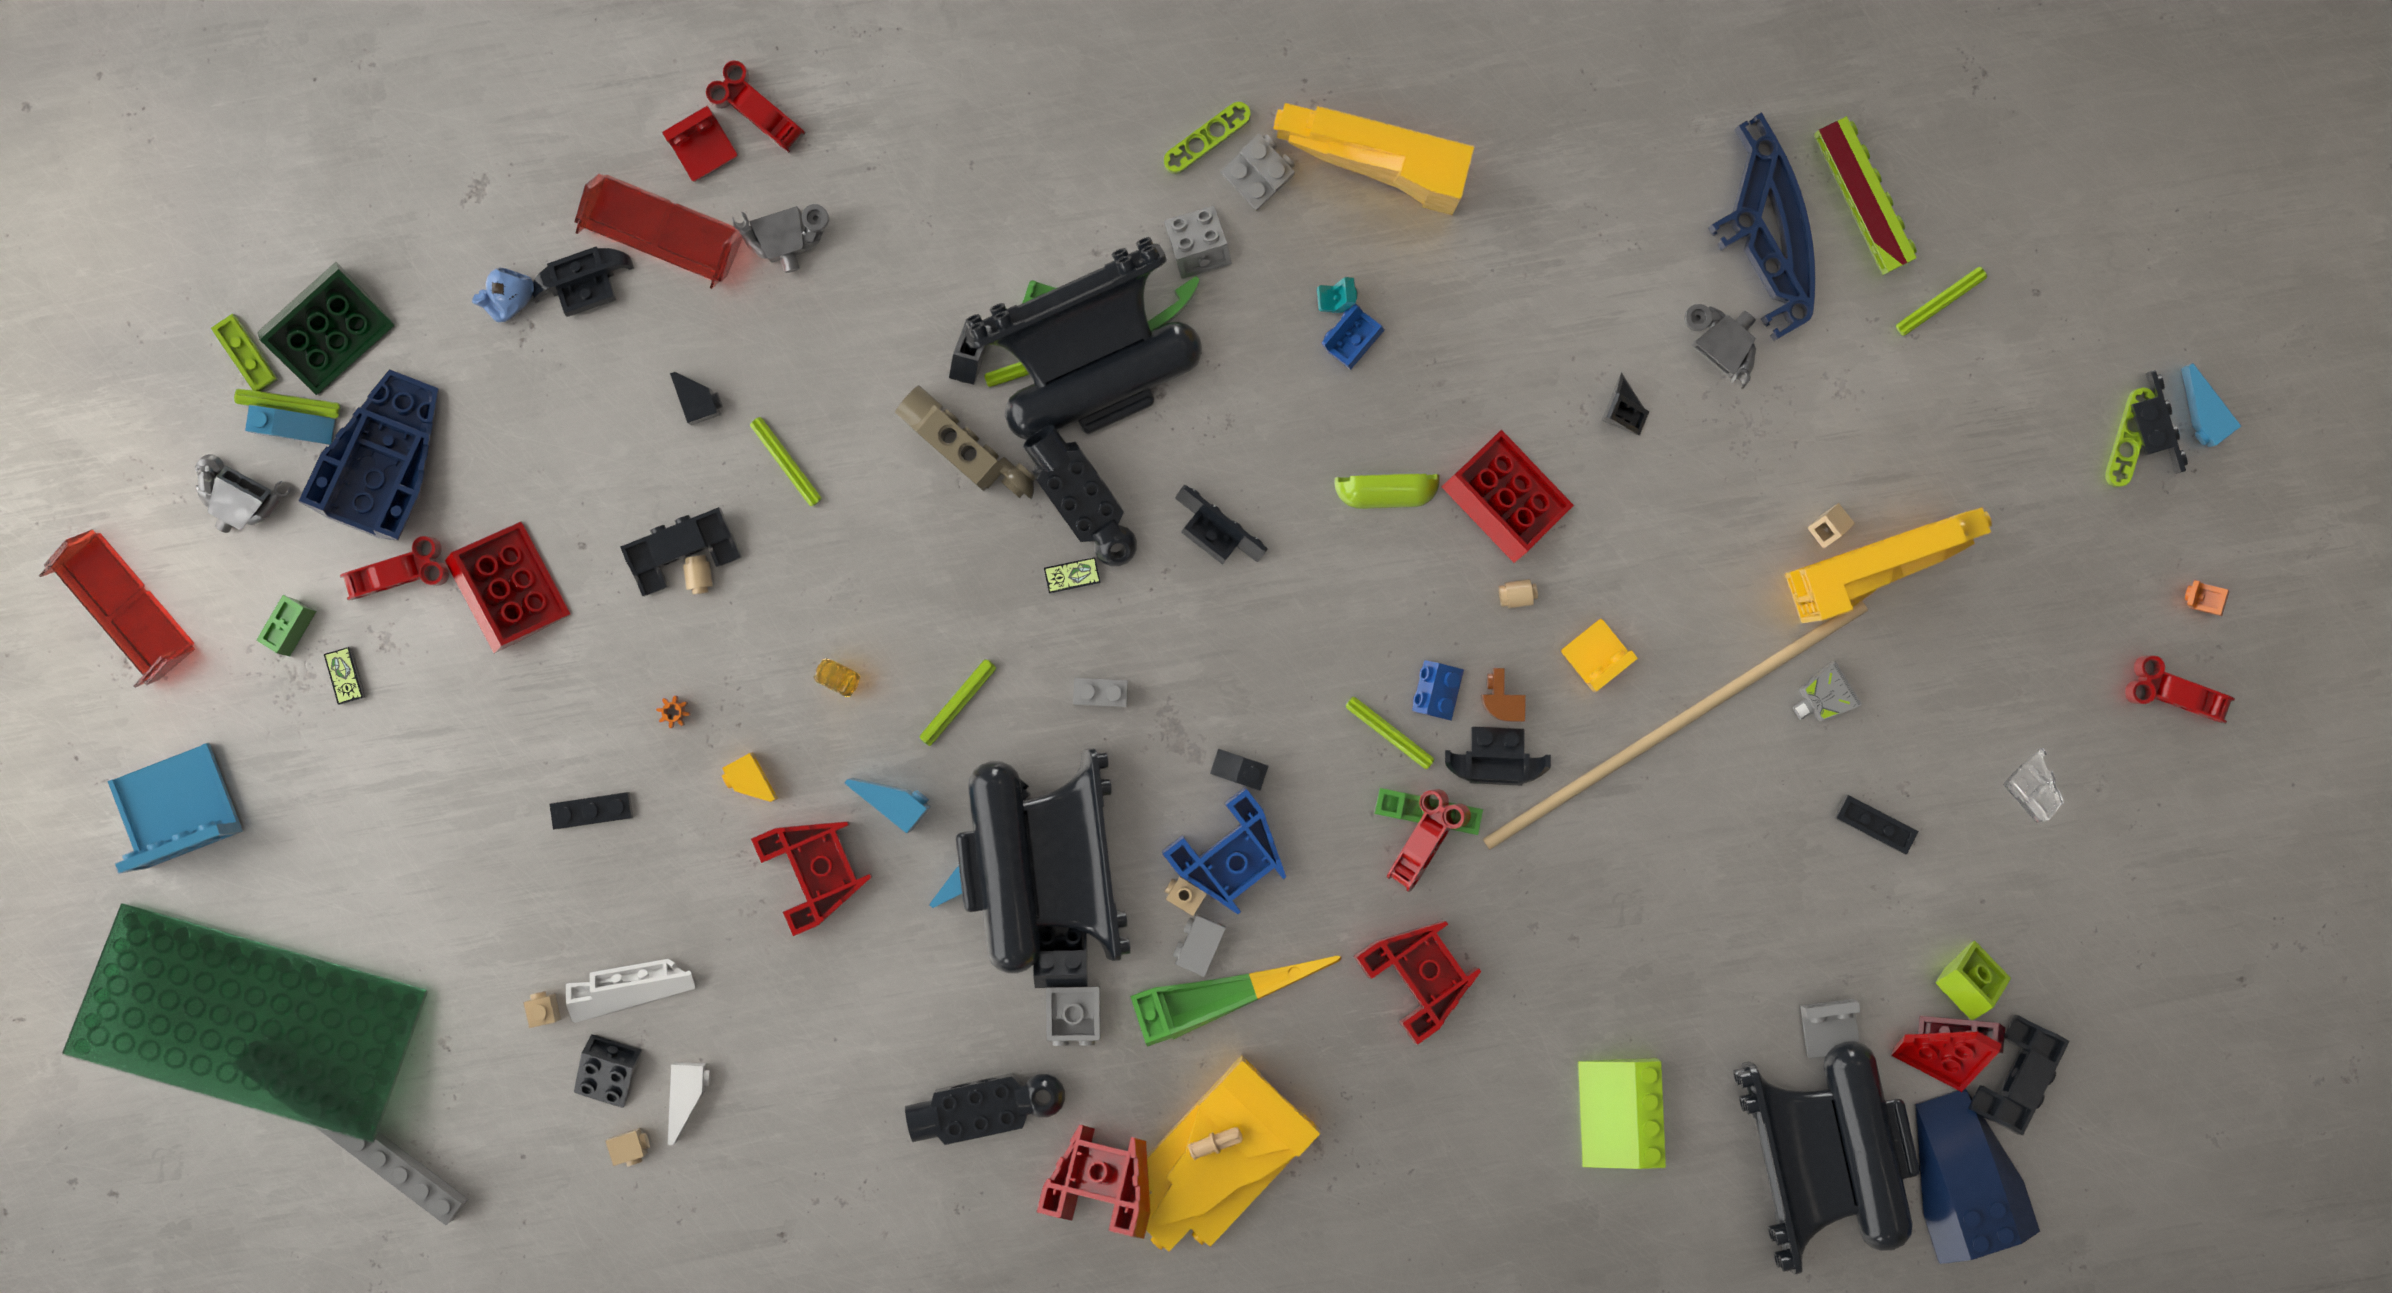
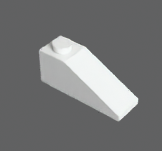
(686, 1089)

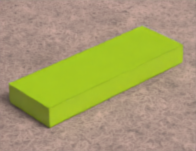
(244, 353)

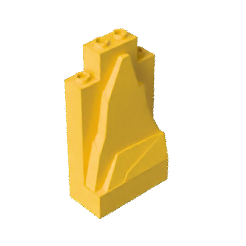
(1415, 162)
(1848, 578)
(1219, 1187)

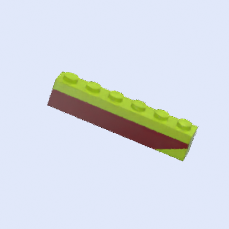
(1865, 195)

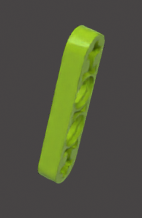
(1210, 141)
(2126, 436)

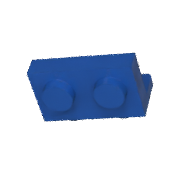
(1352, 336)
(1437, 690)

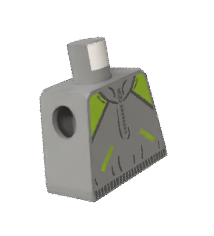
(1826, 694)

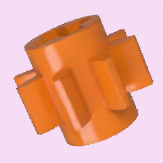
(678, 706)

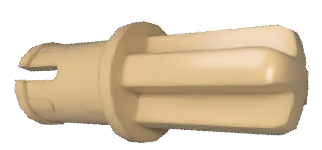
(1215, 1143)

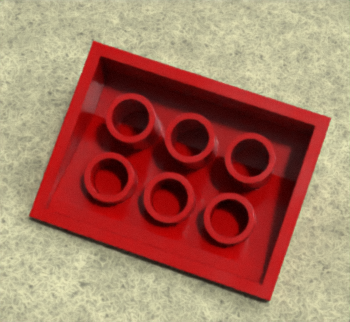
(1507, 496)
(507, 586)

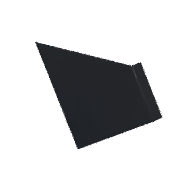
(1625, 408)

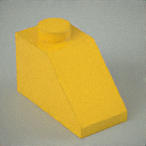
(748, 778)

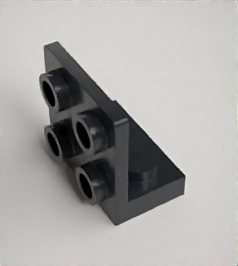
(606, 1070)

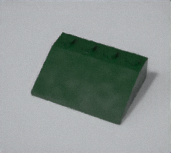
(325, 328)

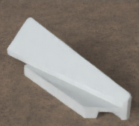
(625, 987)

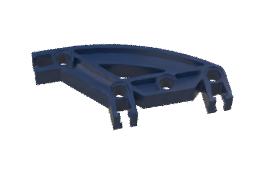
(1796, 263)

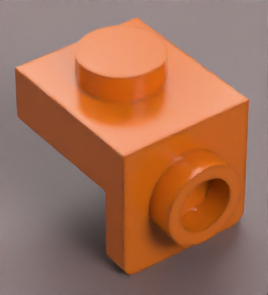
(2206, 598)

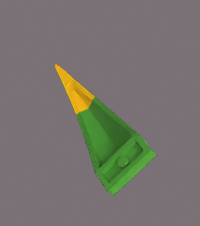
(1181, 1008)

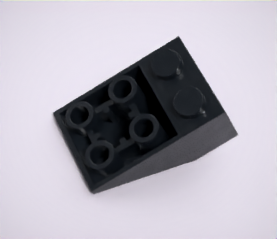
(1061, 958)

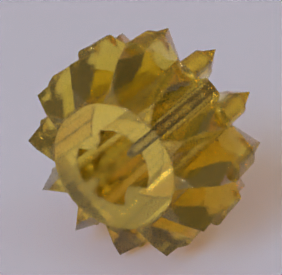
(836, 677)

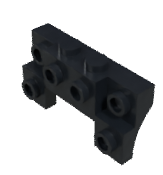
(677, 542)
(2027, 1078)

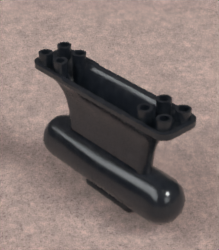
(1089, 347)
(1039, 862)
(1833, 1154)

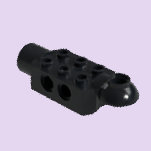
(1080, 495)
(982, 1108)

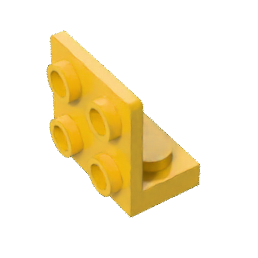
(1598, 655)

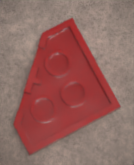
(1948, 1057)

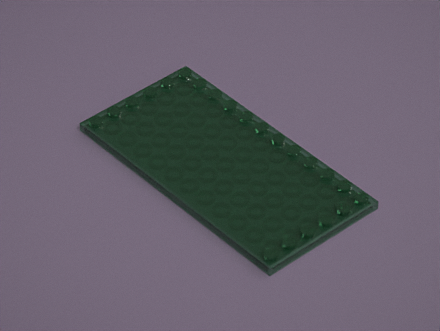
(246, 1023)

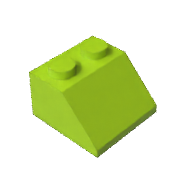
(1973, 981)

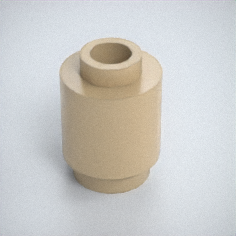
(697, 574)
(1517, 593)

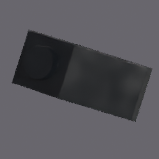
(966, 360)
(696, 400)
(1239, 769)

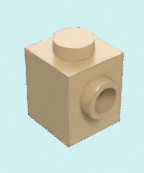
(1831, 525)
(1184, 895)
(542, 1009)
(628, 1147)

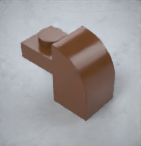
(1499, 705)

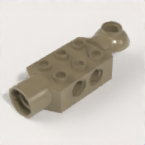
(926, 418)

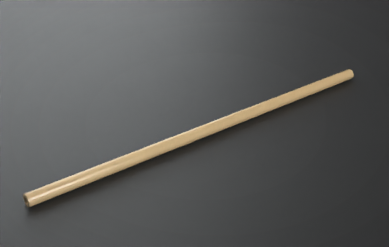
(1673, 726)

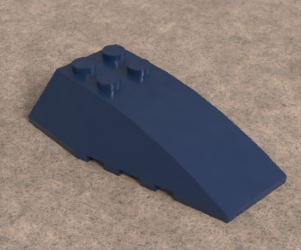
(377, 460)
(1968, 1183)

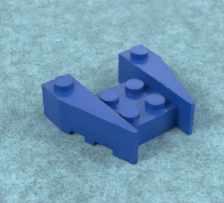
(1233, 861)

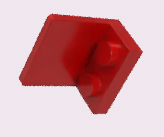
(700, 143)

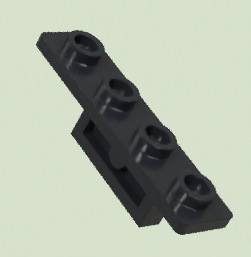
(2155, 424)
(1216, 531)

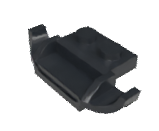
(581, 279)
(1497, 758)

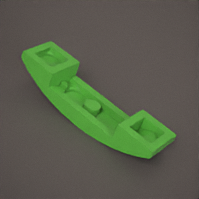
(1184, 294)
(1407, 807)

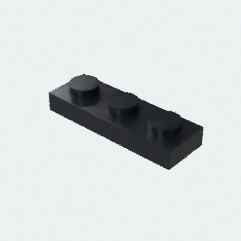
(591, 810)
(1876, 824)

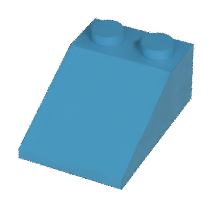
(897, 804)

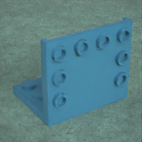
(173, 808)

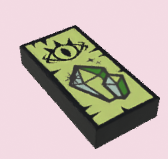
(1072, 575)
(344, 675)

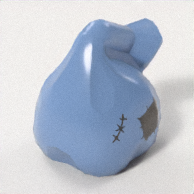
(505, 294)

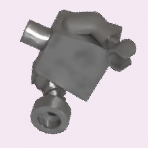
(782, 234)
(1726, 342)
(232, 495)

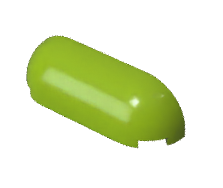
(1387, 490)

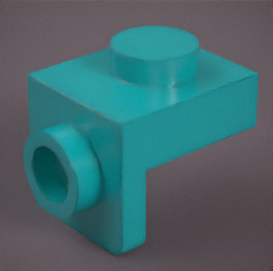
(1337, 297)

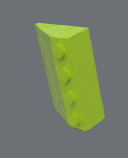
(1622, 1113)

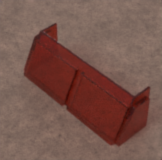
(658, 227)
(120, 604)

